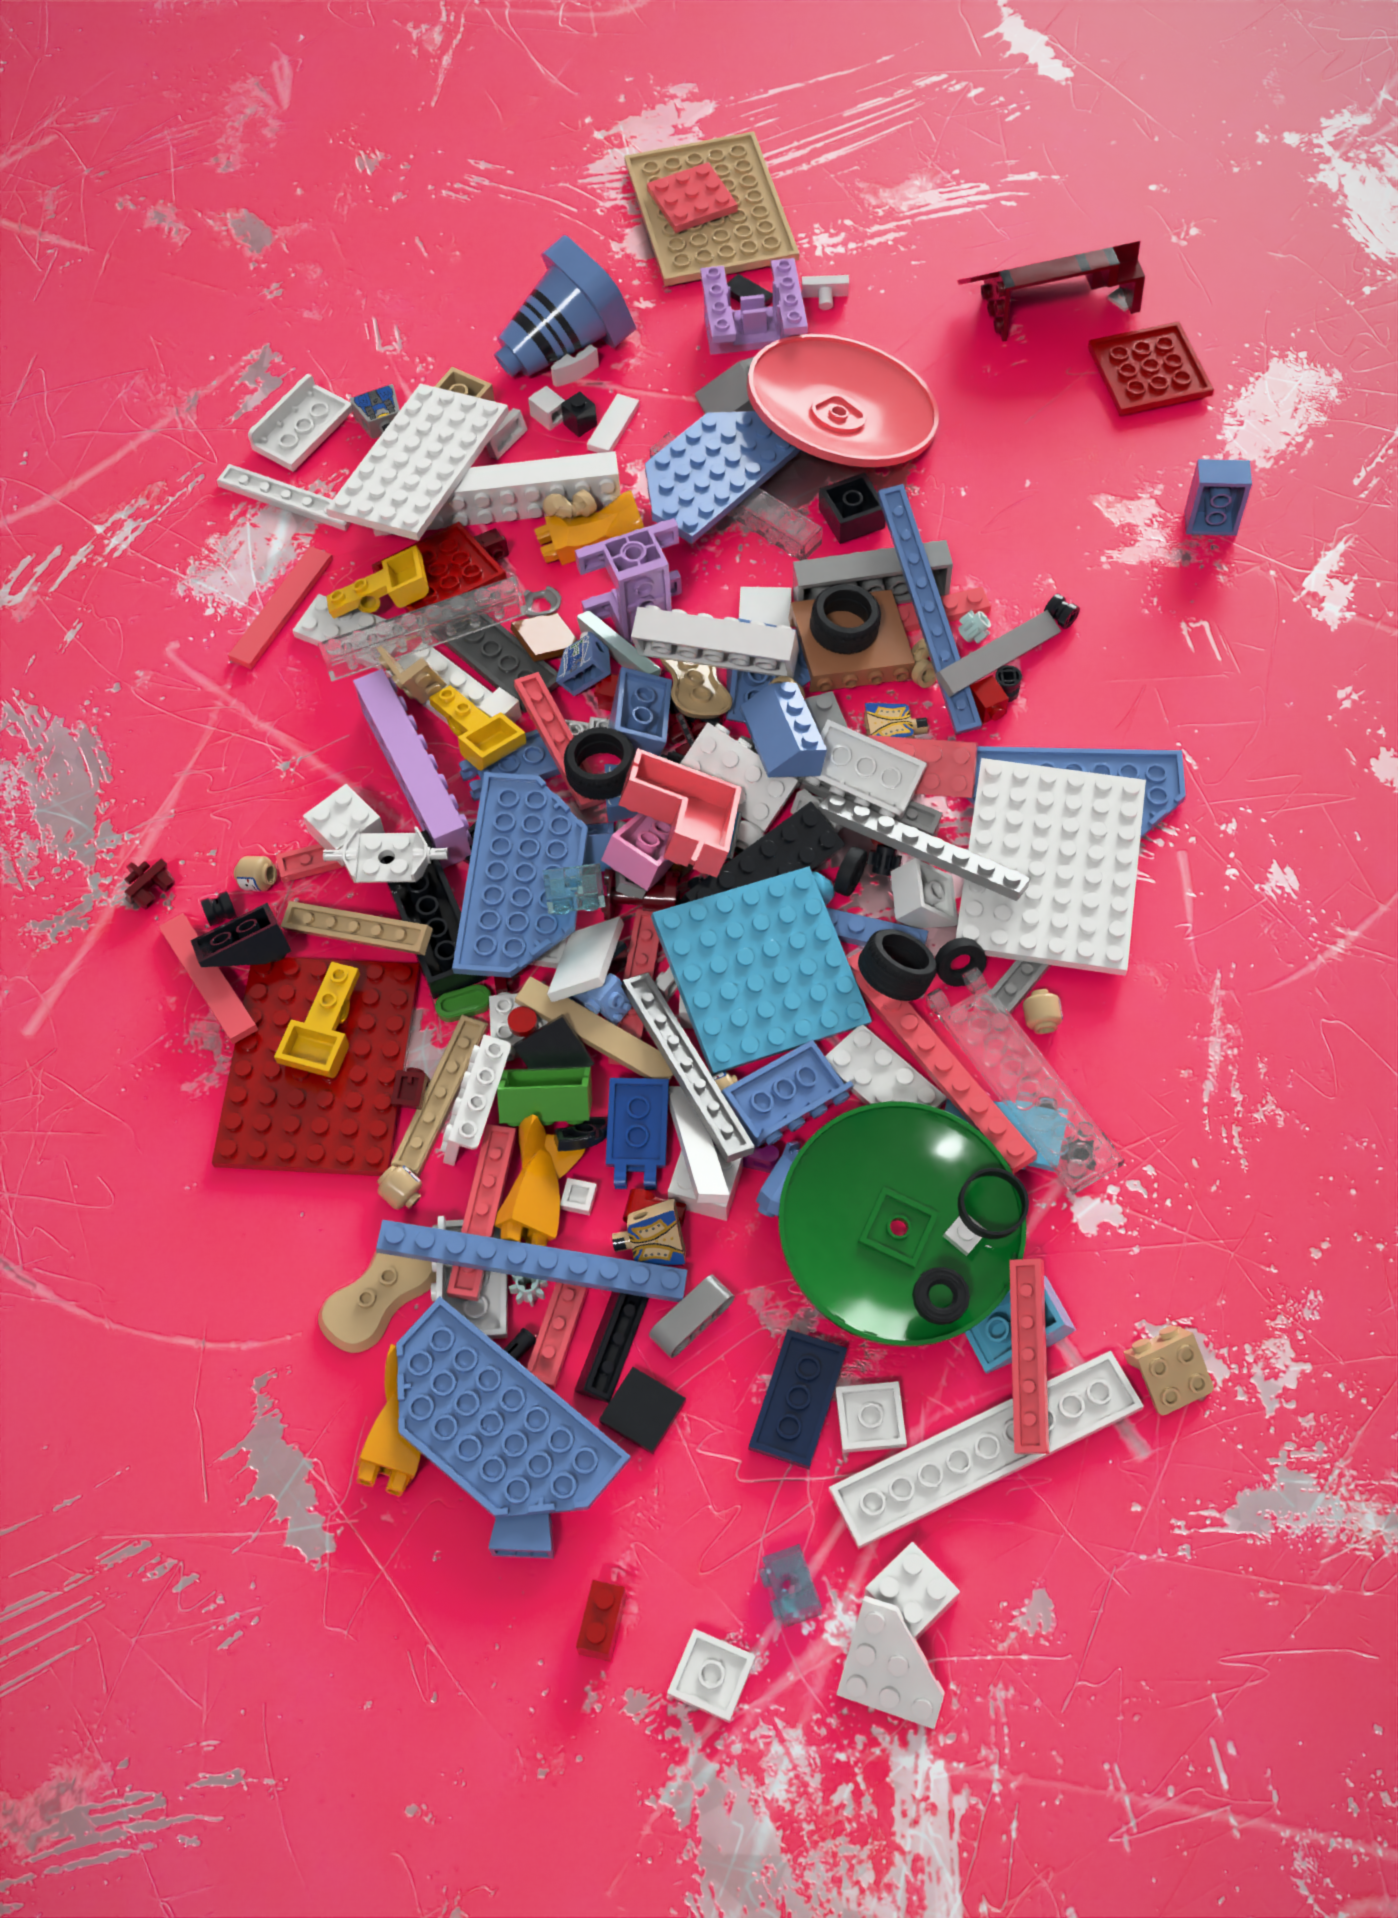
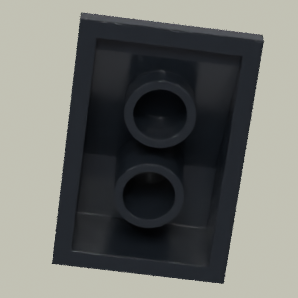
(245, 940)

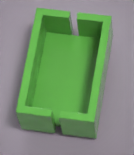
(547, 1093)

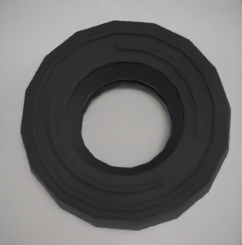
(850, 871)
(953, 949)
(958, 1288)

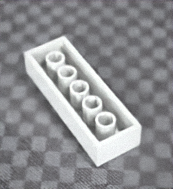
(715, 641)

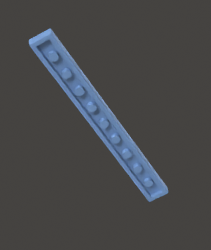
(926, 602)
(531, 1261)

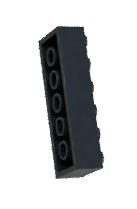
(794, 844)
(433, 904)

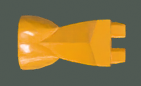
(577, 532)
(534, 1200)
(385, 1448)

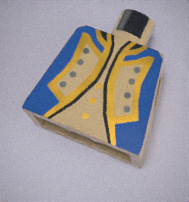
(892, 721)
(653, 1235)

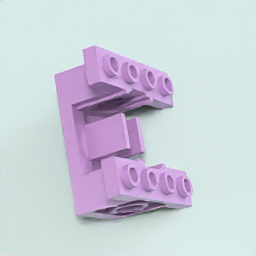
(753, 324)
(636, 571)

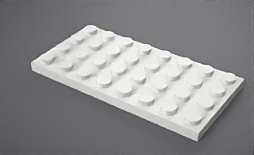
(418, 461)

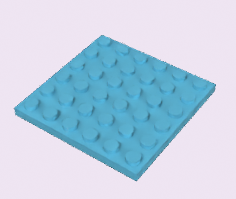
(760, 970)

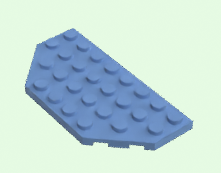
(713, 469)
(1159, 768)
(504, 903)
(496, 1422)

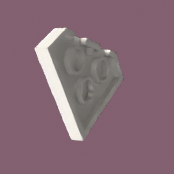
(889, 1668)

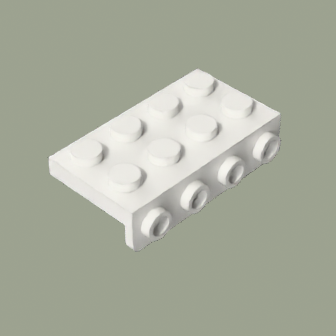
(298, 423)
(736, 763)
(868, 771)
(475, 1097)
(491, 1310)

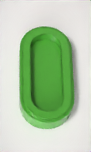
(464, 1001)

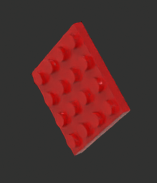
(1150, 368)
(452, 565)

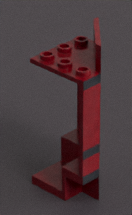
(1101, 267)

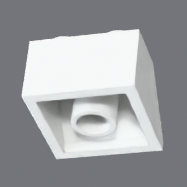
(923, 896)

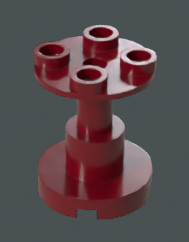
(655, 899)

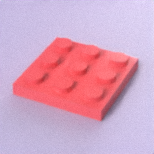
(692, 197)

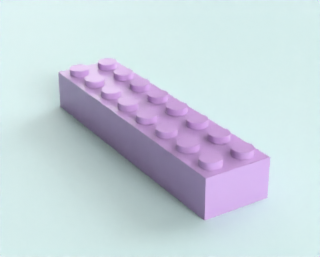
(413, 766)

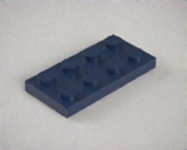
(798, 1399)

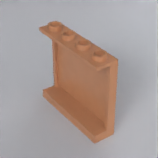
(884, 661)

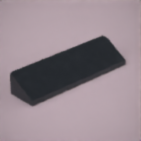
(611, 1346)

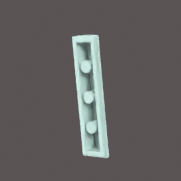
(618, 647)

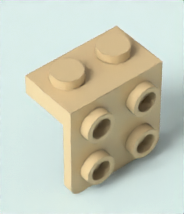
(417, 681)
(1171, 1368)

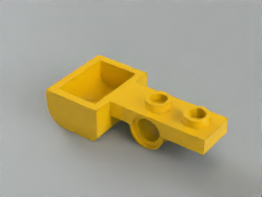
(401, 578)
(479, 737)
(316, 1043)

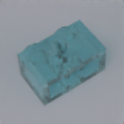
(583, 879)
(791, 1566)

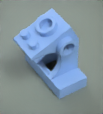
(608, 1000)

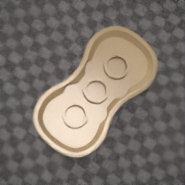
(697, 690)
(361, 1311)

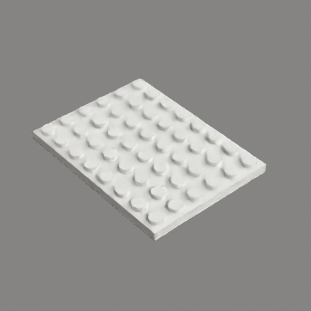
(1078, 847)

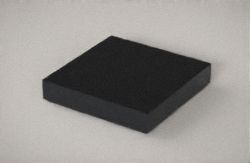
(554, 1047)
(642, 1410)

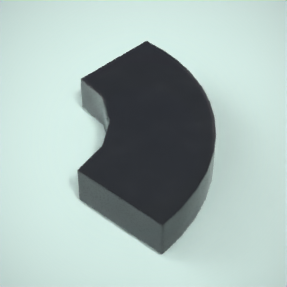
(581, 1135)

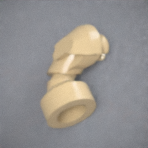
(559, 506)
(923, 671)

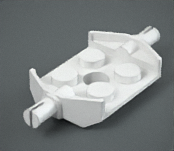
(364, 852)

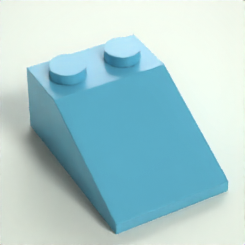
(993, 1335)

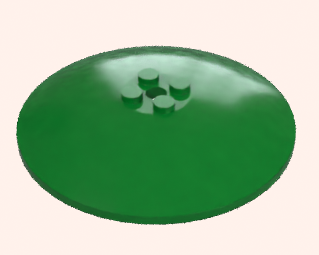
(884, 1168)

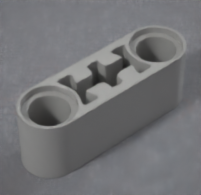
(691, 1316)

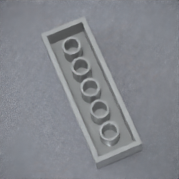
(869, 570)

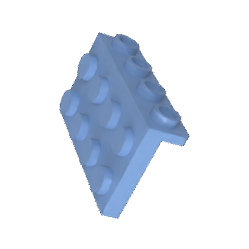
(786, 1094)

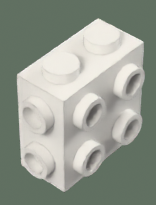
(500, 1007)

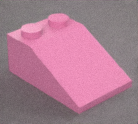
(639, 850)

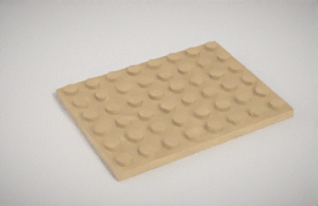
(735, 241)

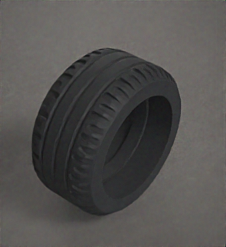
(849, 599)
(593, 742)
(897, 965)

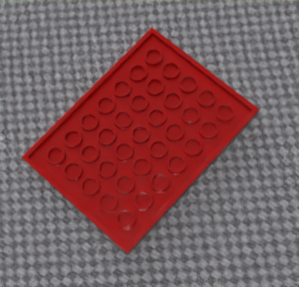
(305, 1120)

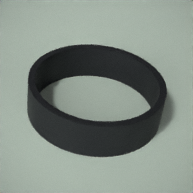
(1014, 1181)

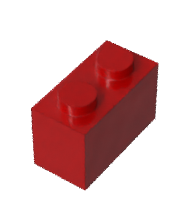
(601, 1620)

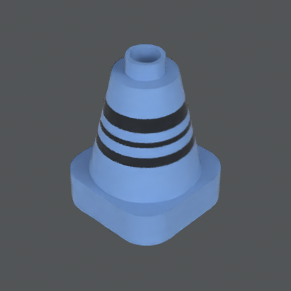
(564, 312)

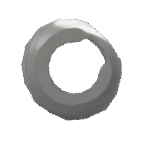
(551, 596)

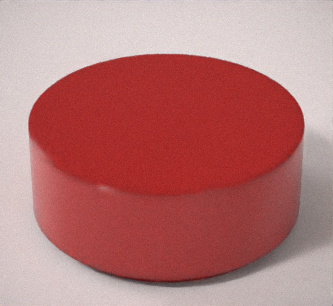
(522, 1021)

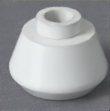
(747, 835)

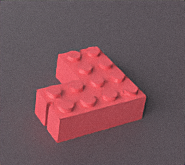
(692, 802)

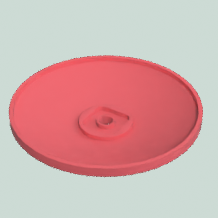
(842, 400)

